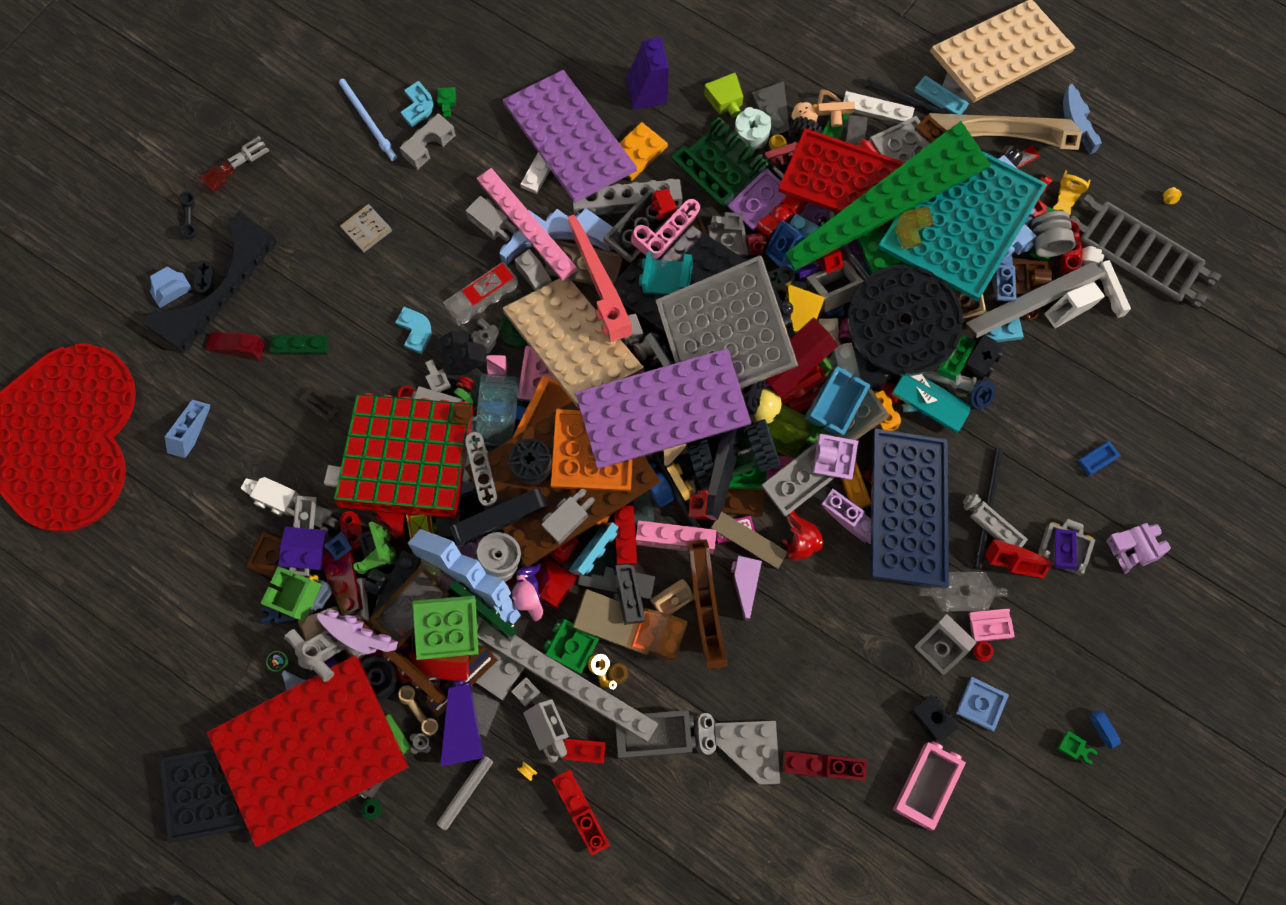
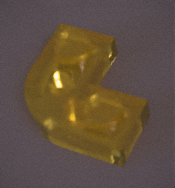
(908, 225)

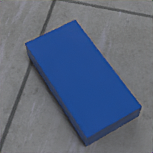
(1098, 458)

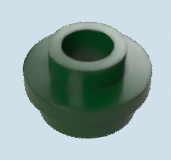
(377, 812)

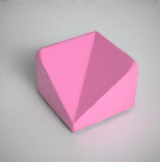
(497, 365)

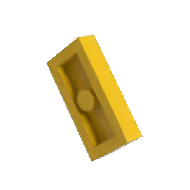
(683, 486)

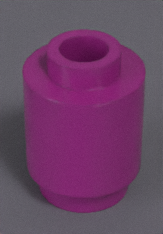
(844, 335)

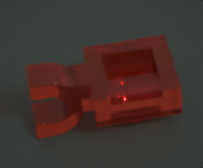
(216, 178)

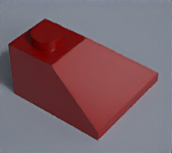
(554, 583)

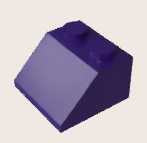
(302, 548)

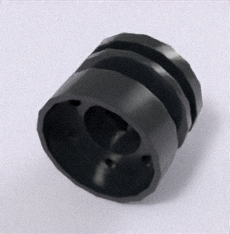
(538, 470)

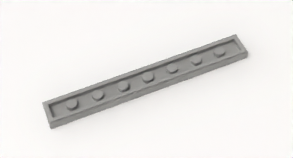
(1034, 299)

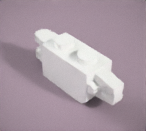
(271, 494)

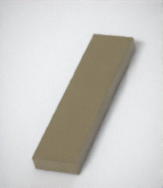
(749, 540)

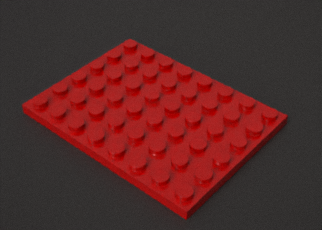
(307, 751)

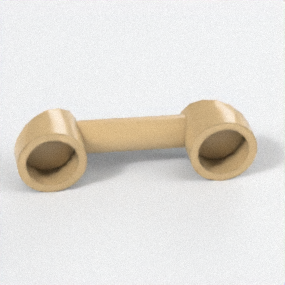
(406, 696)

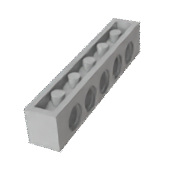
(618, 203)

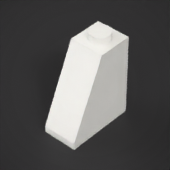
(1074, 304)

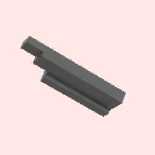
(608, 582)

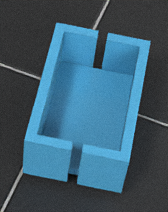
(837, 402)

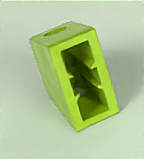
(725, 95)

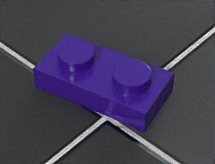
(1065, 549)

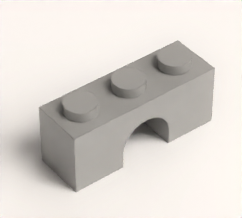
(435, 130)

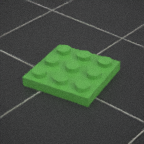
(445, 627)

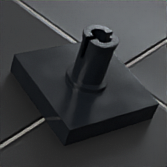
(662, 350)

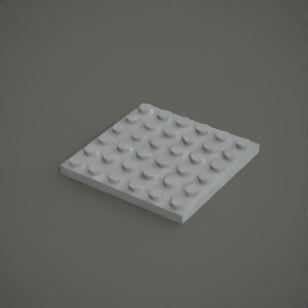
(733, 313)

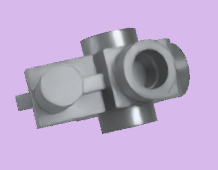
(487, 336)

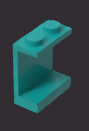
(665, 276)

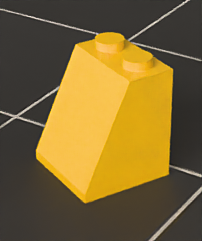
(805, 306)

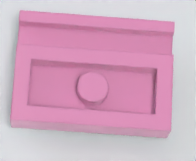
(991, 625)

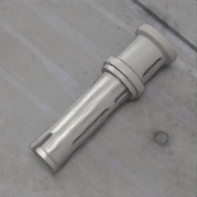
(961, 382)

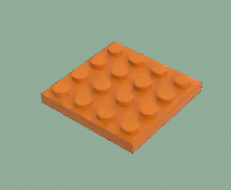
(574, 460)

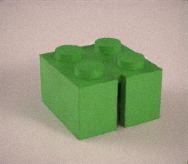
(296, 596)

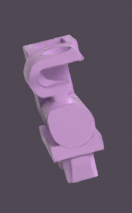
(1144, 543)

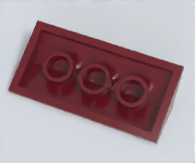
(810, 347)

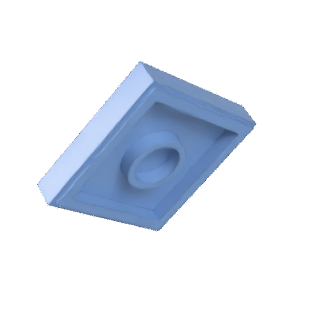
(982, 704)

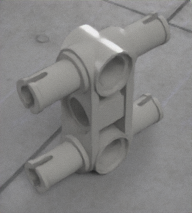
(320, 649)

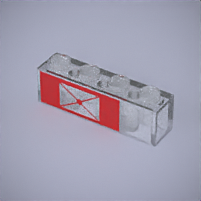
(481, 293)

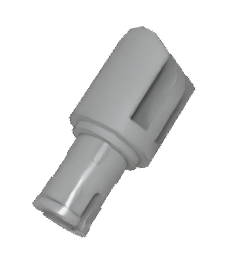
(247, 152)

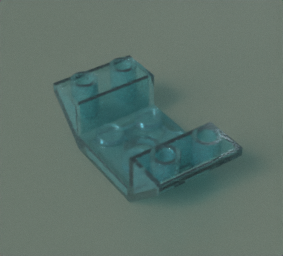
(496, 408)

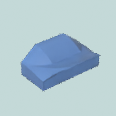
(168, 286)

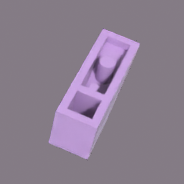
(745, 579)

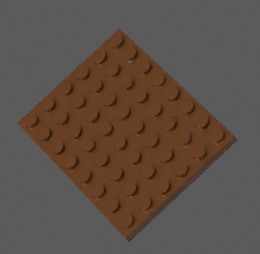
(529, 533)

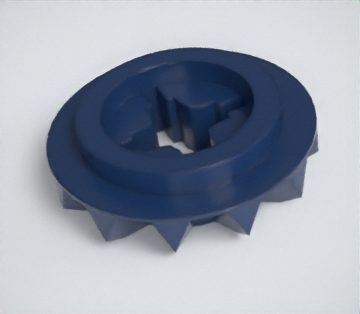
(986, 397)

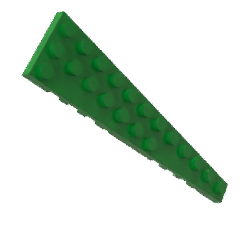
(927, 174)

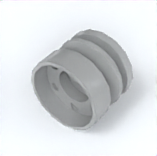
(1053, 234)

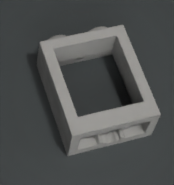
(840, 296)

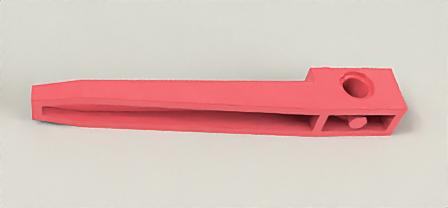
(610, 303)

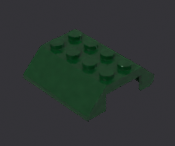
(720, 164)

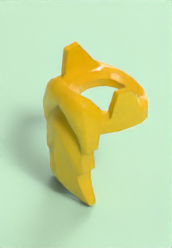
(1070, 192)

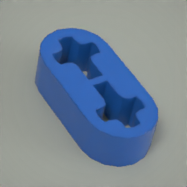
(1105, 729)

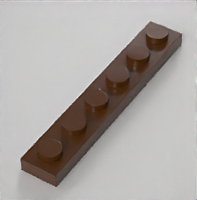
(406, 668)

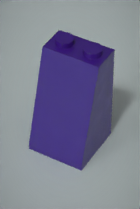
(649, 75)

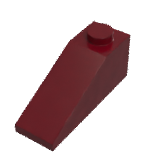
(236, 345)

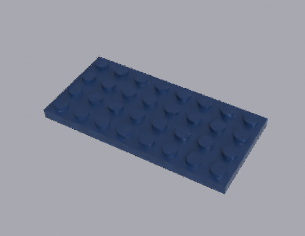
(909, 509)

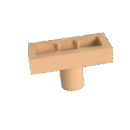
(835, 111)

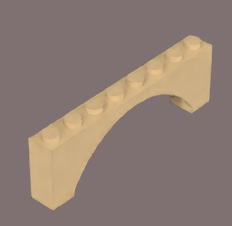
(1057, 132)

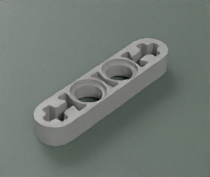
(481, 469)

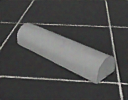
(304, 518)

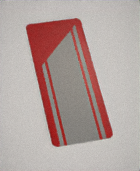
(1028, 155)

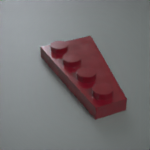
(343, 580)

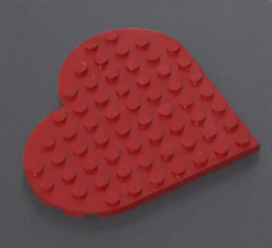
(59, 437)

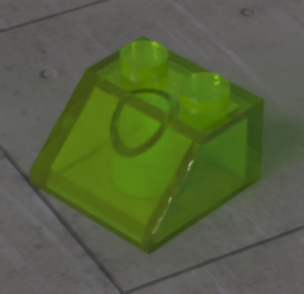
(789, 431)

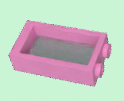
(929, 785)

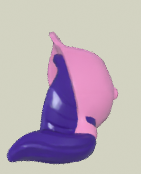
(525, 592)

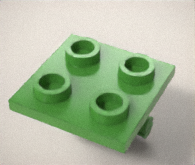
(382, 554)

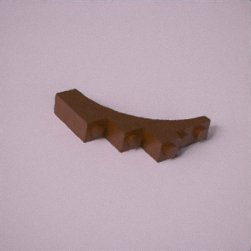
(705, 604)

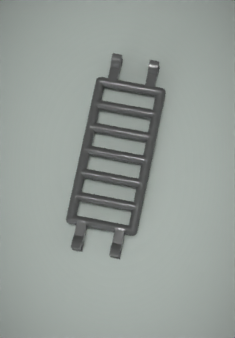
(1185, 292)

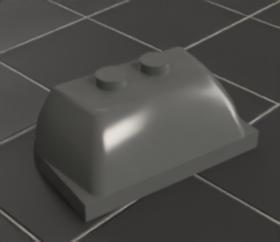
(640, 214)

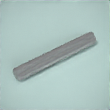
(464, 793)

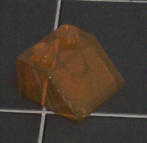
(660, 634)

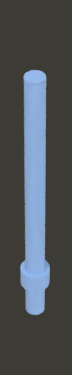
(384, 144)

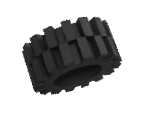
(798, 126)

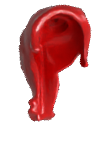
(806, 538)

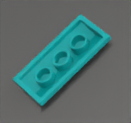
(946, 410)

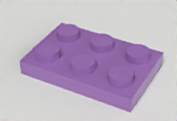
(758, 199)

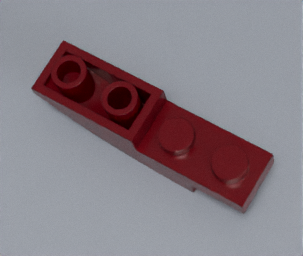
(824, 766)

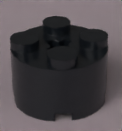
(388, 675)

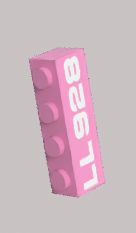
(672, 536)

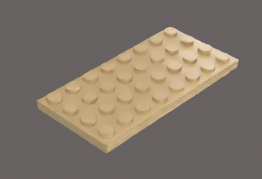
(1002, 50)
(570, 339)

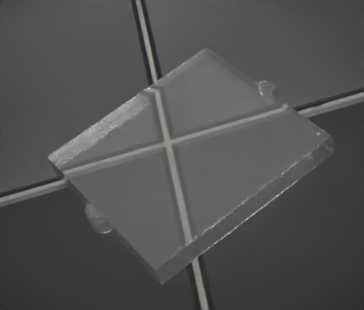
(485, 711)

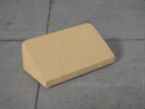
(673, 598)

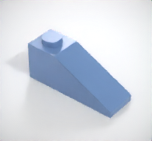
(186, 429)

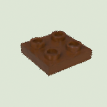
(1030, 275)

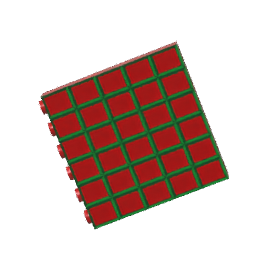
(403, 456)

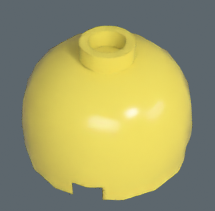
(769, 406)

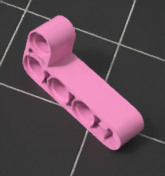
(669, 227)

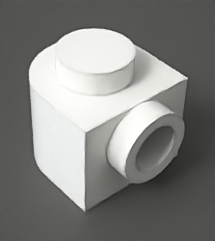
(1091, 254)

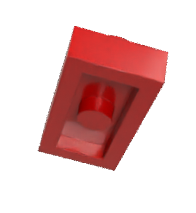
(584, 751)

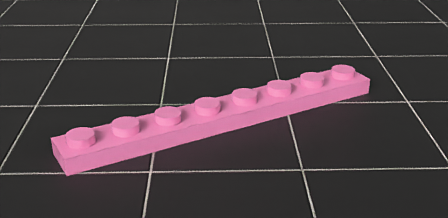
(527, 224)

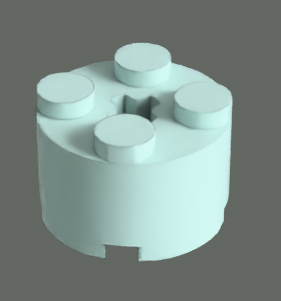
(753, 127)

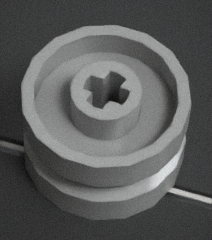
(499, 555)

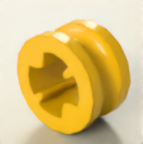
(527, 771)

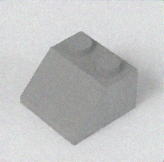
(945, 644)

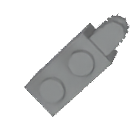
(489, 219)
(566, 517)
(547, 729)

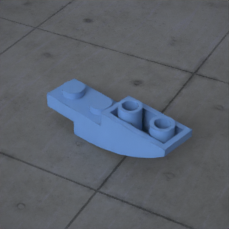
(1077, 111)
(1004, 280)

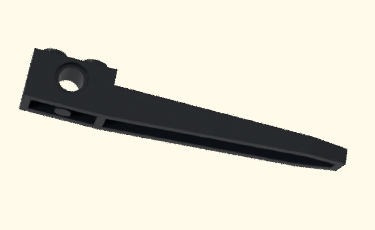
(727, 454)

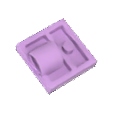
(835, 456)

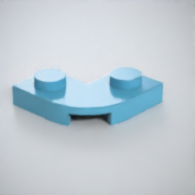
(421, 106)
(419, 328)

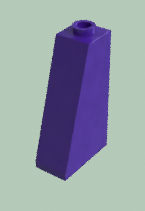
(461, 730)

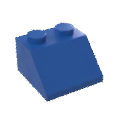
(782, 241)

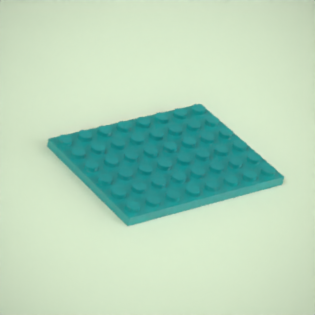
(971, 227)

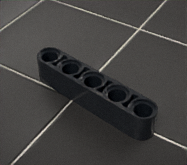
(498, 517)

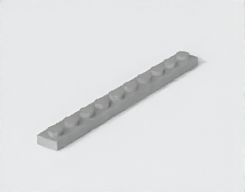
(570, 683)

